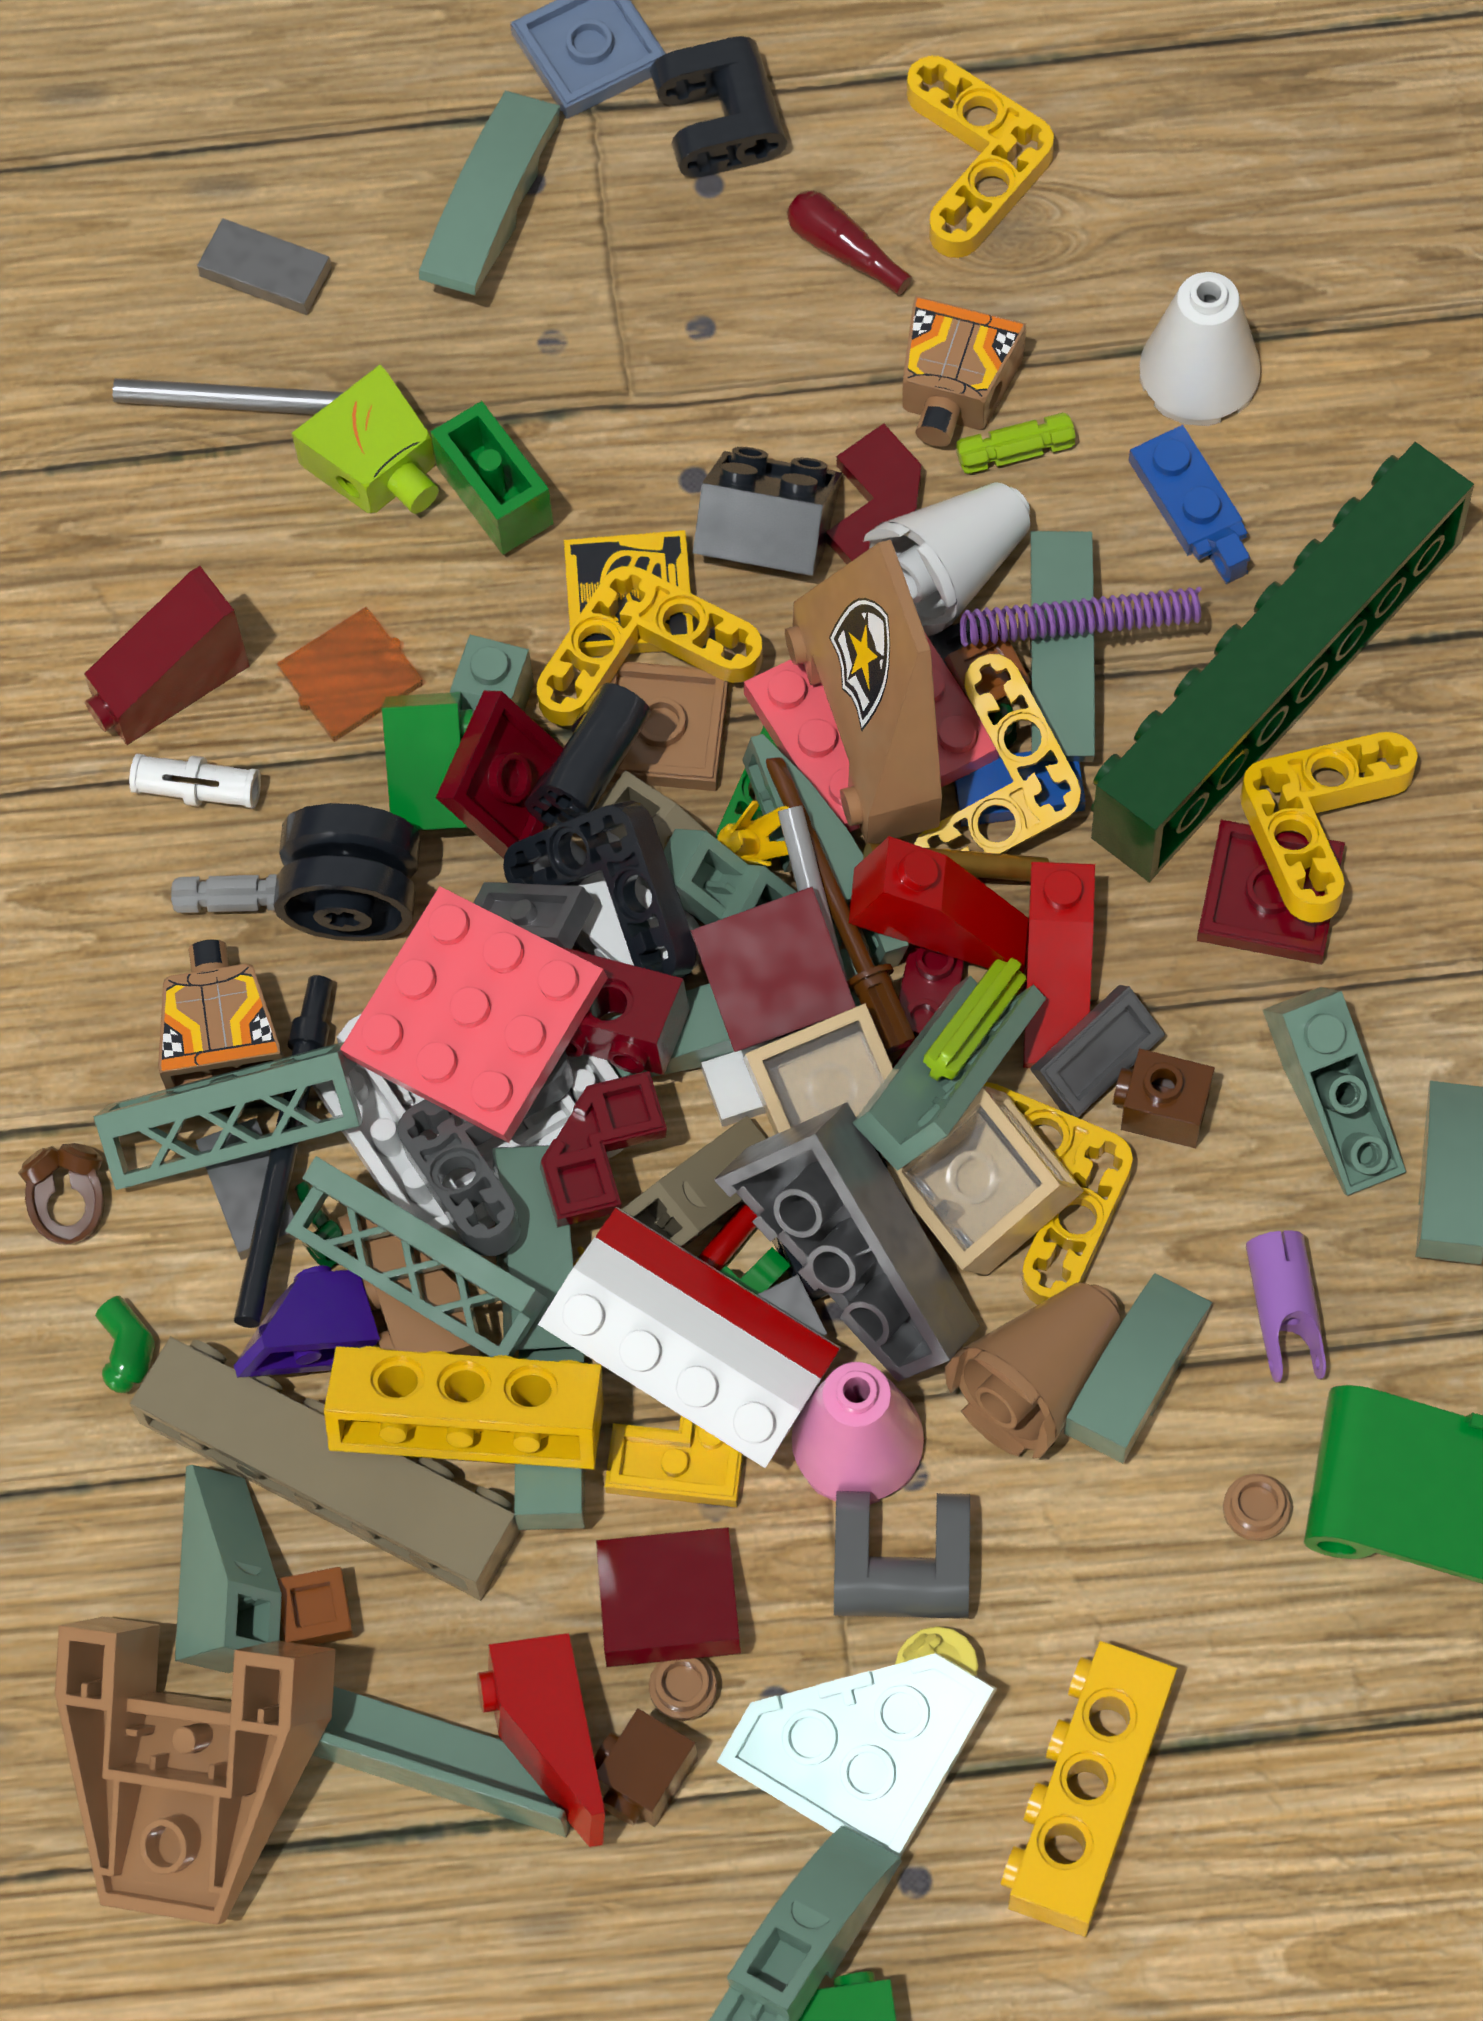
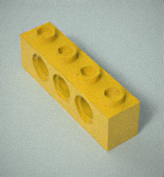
(464, 1407)
(1070, 1892)

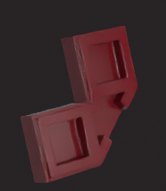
(886, 478)
(603, 1120)

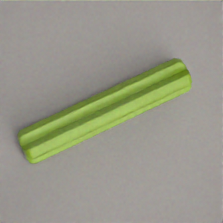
(974, 1019)

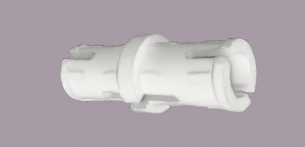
(155, 777)

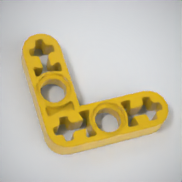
(994, 141)
(643, 621)
(1020, 794)
(1303, 797)
(1078, 1143)

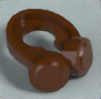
(83, 1170)

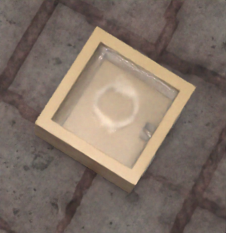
(819, 1069)
(987, 1184)

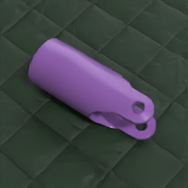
(1285, 1296)

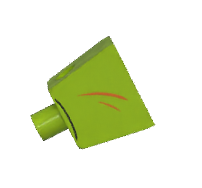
(370, 446)

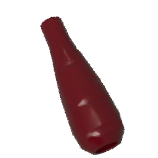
(838, 235)

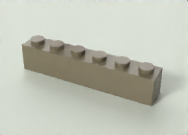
(284, 1448)

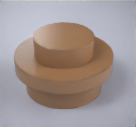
(1256, 1507)
(682, 1688)

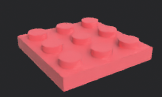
(807, 734)
(474, 1014)

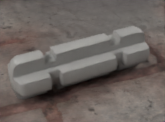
(223, 893)

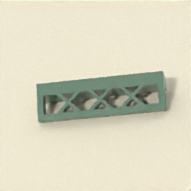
(224, 1091)
(916, 1111)
(427, 1240)

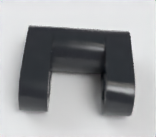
(750, 125)
(591, 756)

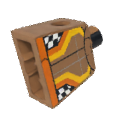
(957, 367)
(213, 1019)

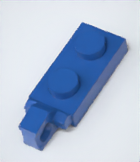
(1192, 501)

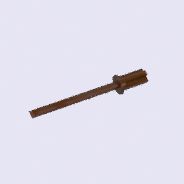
(872, 982)

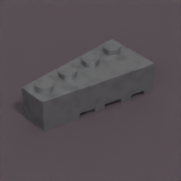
(856, 1239)

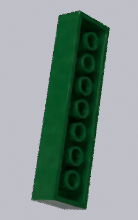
(1279, 660)

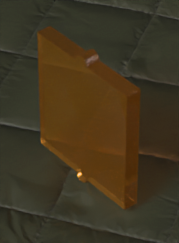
(349, 673)

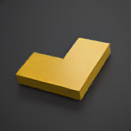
(673, 1465)

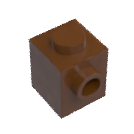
(1164, 1097)
(643, 1768)

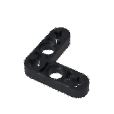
(621, 864)

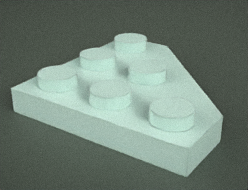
(862, 1745)

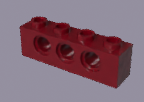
(650, 1022)

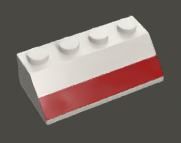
(689, 1336)

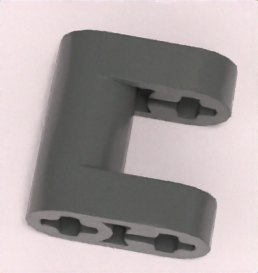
(901, 1584)

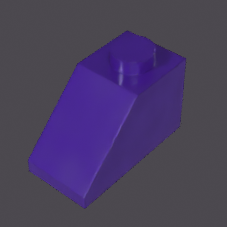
(308, 1323)

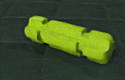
(1015, 443)

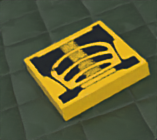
(593, 558)

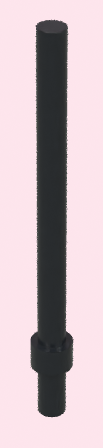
(306, 1034)

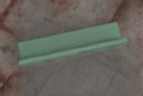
(435, 1760)

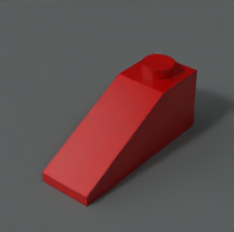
(935, 905)
(1058, 951)
(544, 1724)

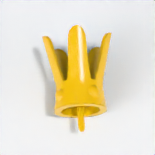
(751, 838)

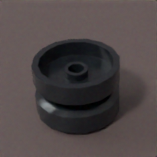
(347, 872)

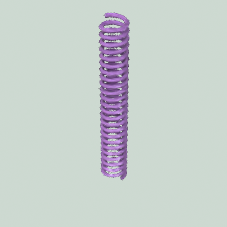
(1187, 612)

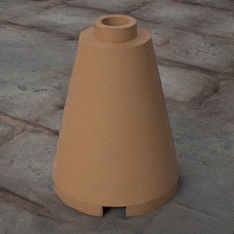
(1034, 1367)

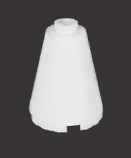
(1201, 354)
(955, 548)

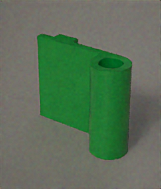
(1398, 1483)

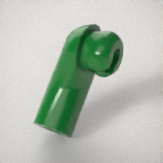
(131, 1349)

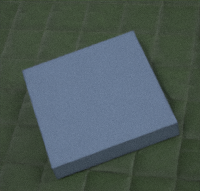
(587, 50)

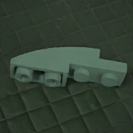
(808, 1930)

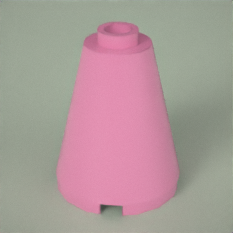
(858, 1434)

